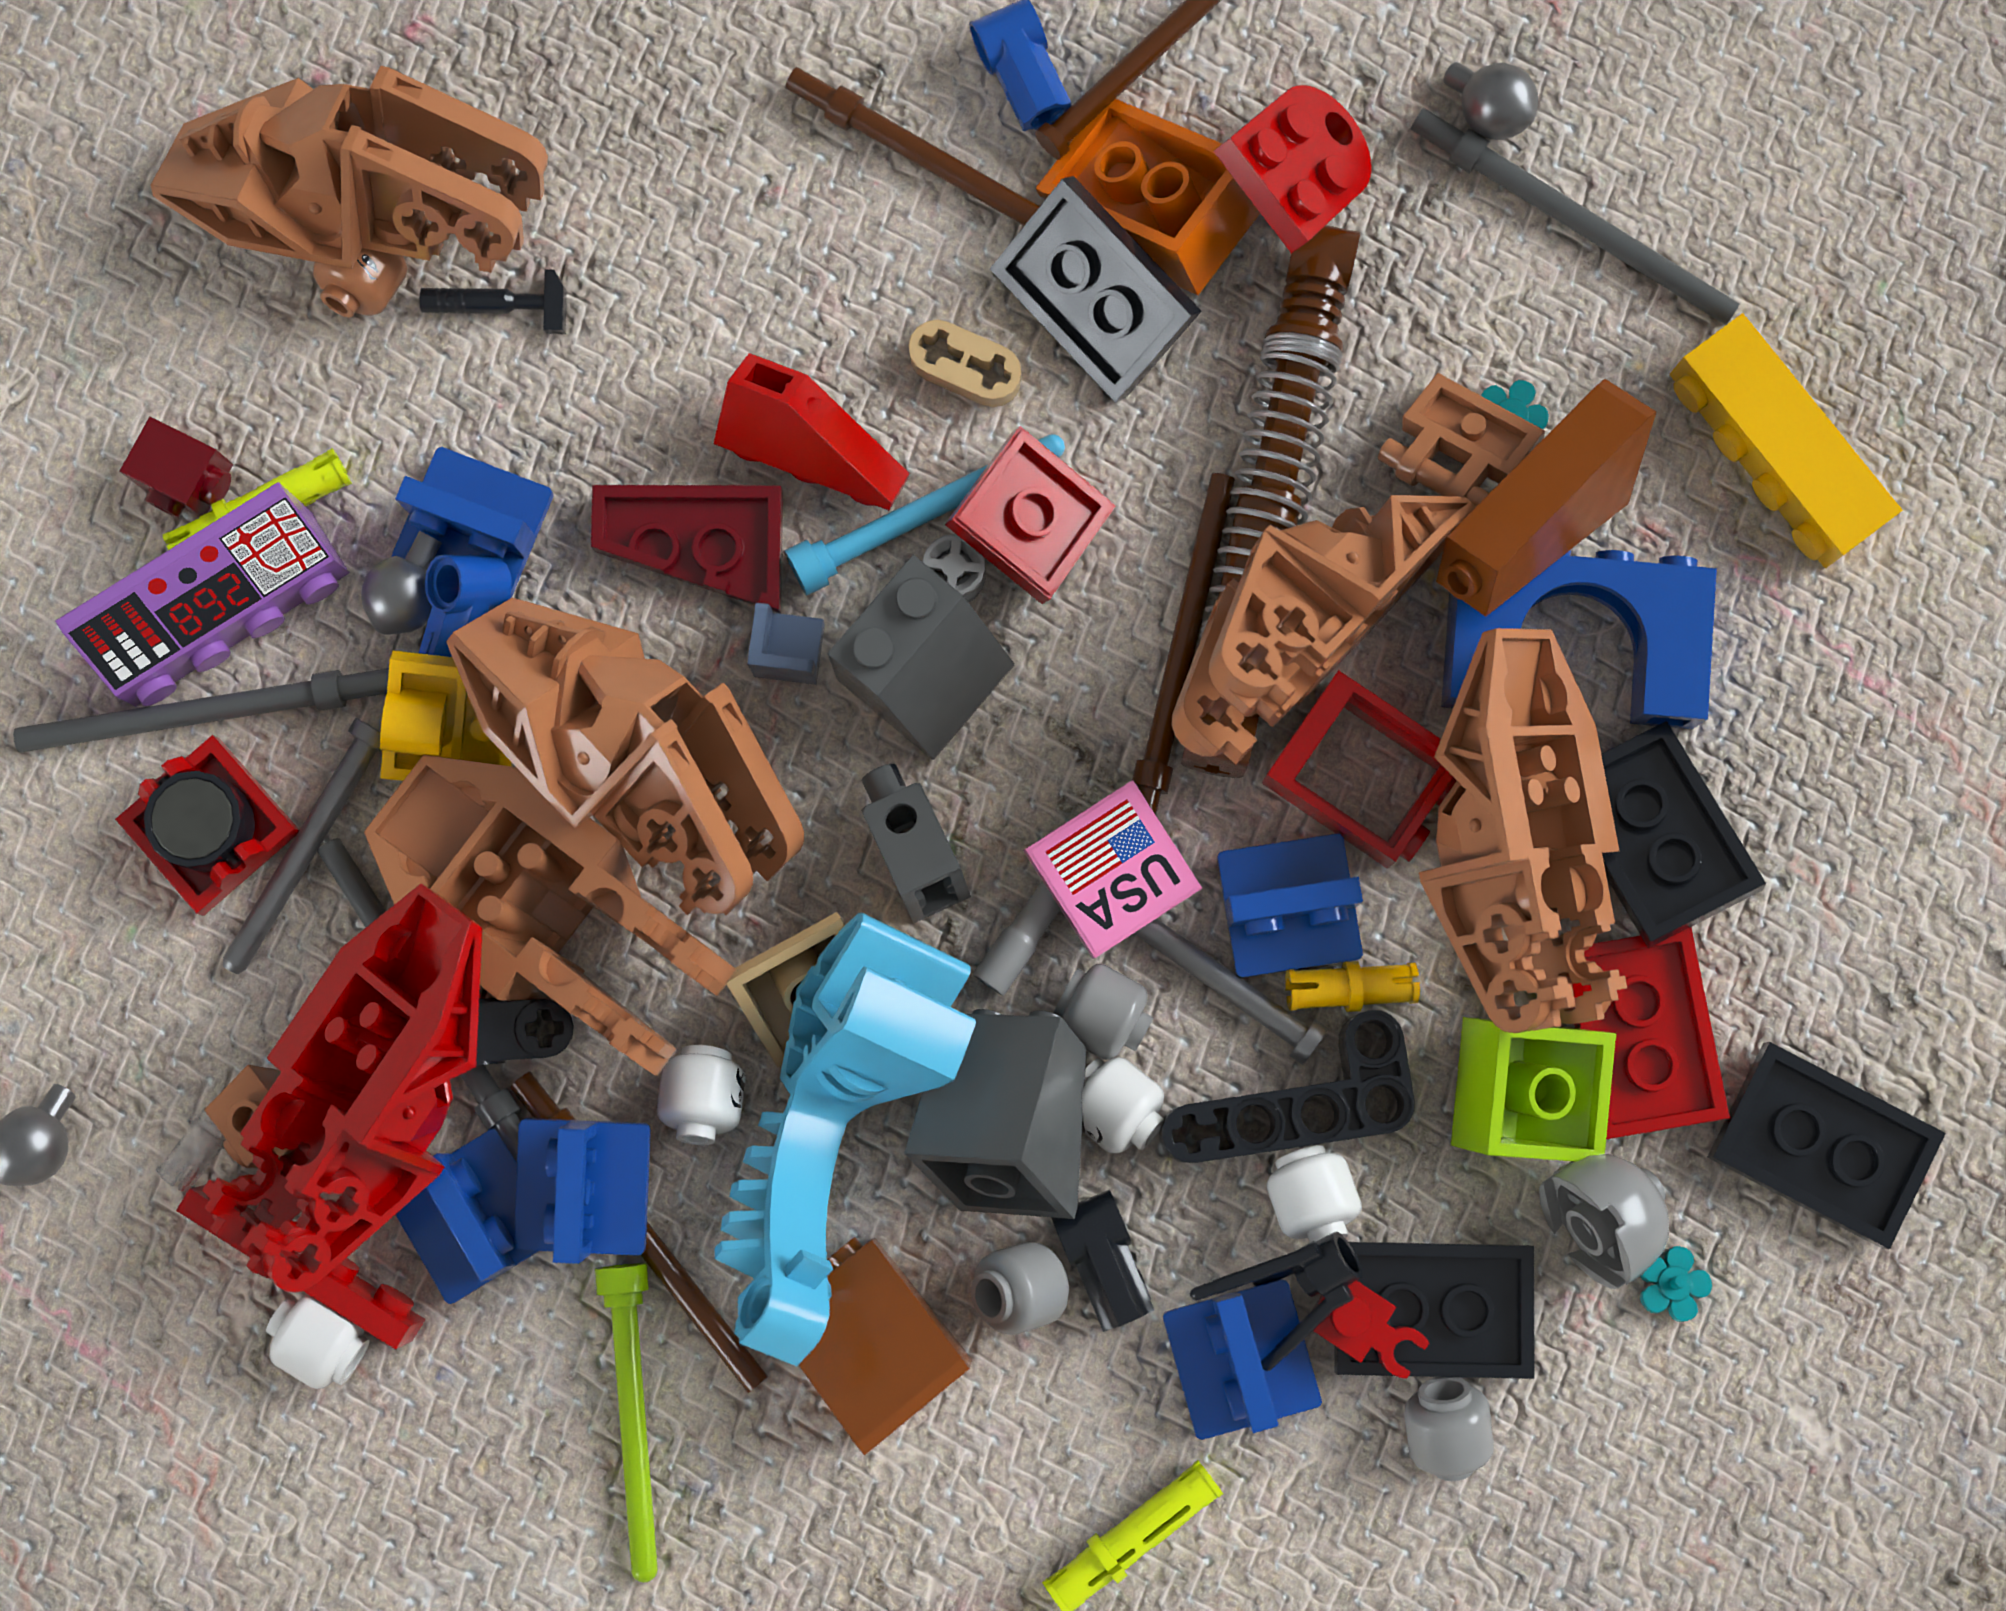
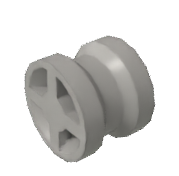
(955, 559)

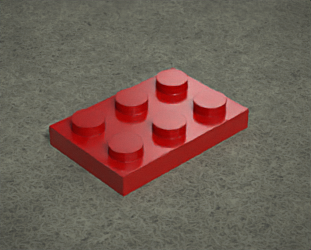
(1664, 1037)

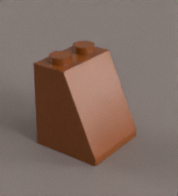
(880, 1347)

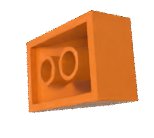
(1161, 190)

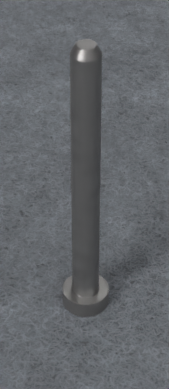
(303, 847)
(1235, 989)

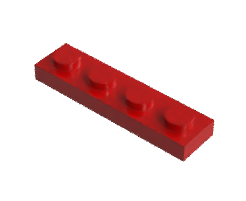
(378, 1311)

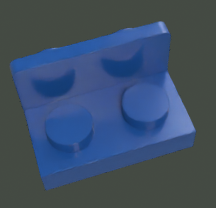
(473, 510)
(1290, 905)
(582, 1188)
(467, 1218)
(1220, 1357)

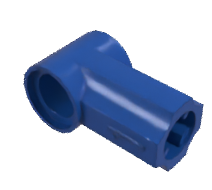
(1016, 50)
(460, 592)

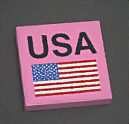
(1112, 869)

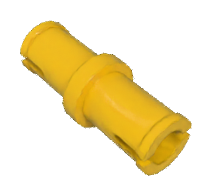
(1352, 986)

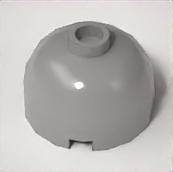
(1611, 1214)

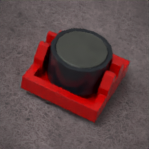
(206, 824)

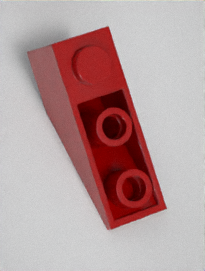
(797, 427)

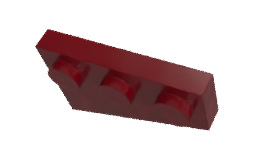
(696, 534)

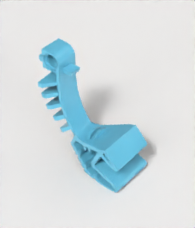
(861, 1033)

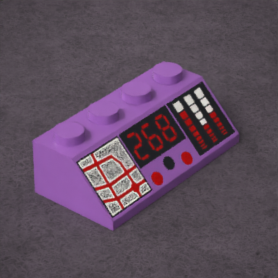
(205, 597)

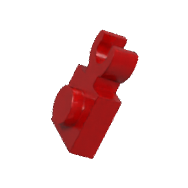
(1364, 1325)

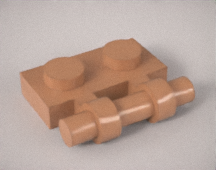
(1464, 428)

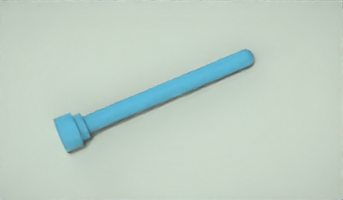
(818, 562)

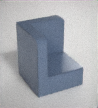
(785, 646)

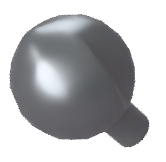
(1495, 99)
(396, 589)
(35, 1140)

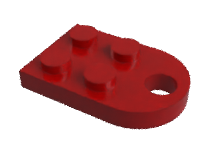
(1295, 166)

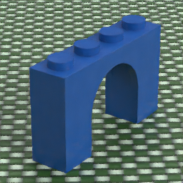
(1661, 605)

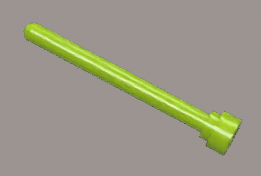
(622, 1293)

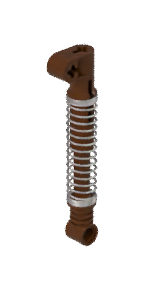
(1301, 350)

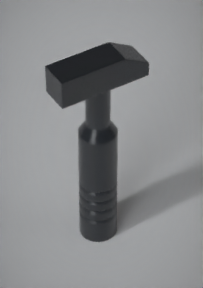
(501, 301)

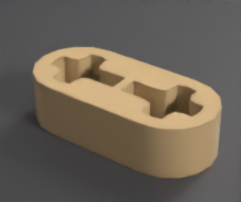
(971, 350)

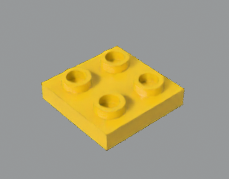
(430, 716)

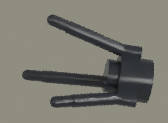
(1319, 1268)

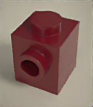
(177, 470)

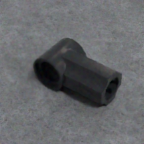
(1100, 1250)

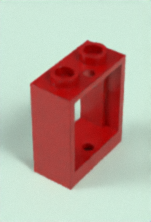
(1348, 694)

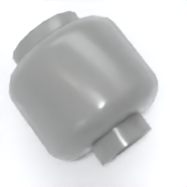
(1105, 1010)
(1020, 1288)
(1449, 1428)

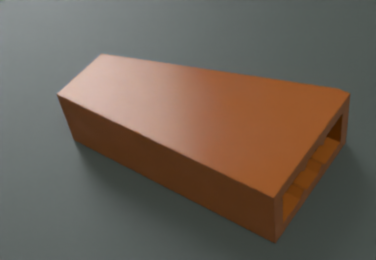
(1549, 499)

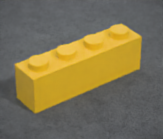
(1783, 442)

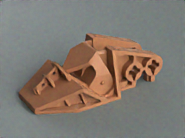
(354, 171)
(1301, 611)
(629, 746)
(1525, 835)
(529, 882)

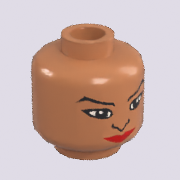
(365, 287)

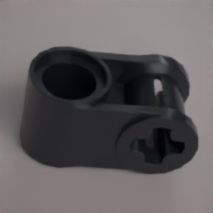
(503, 1032)

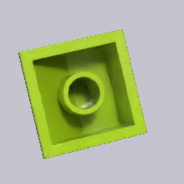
(1533, 1091)

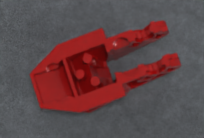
(357, 1093)

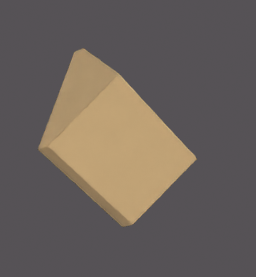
(769, 982)

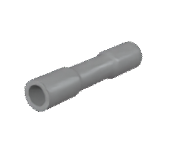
(1017, 942)

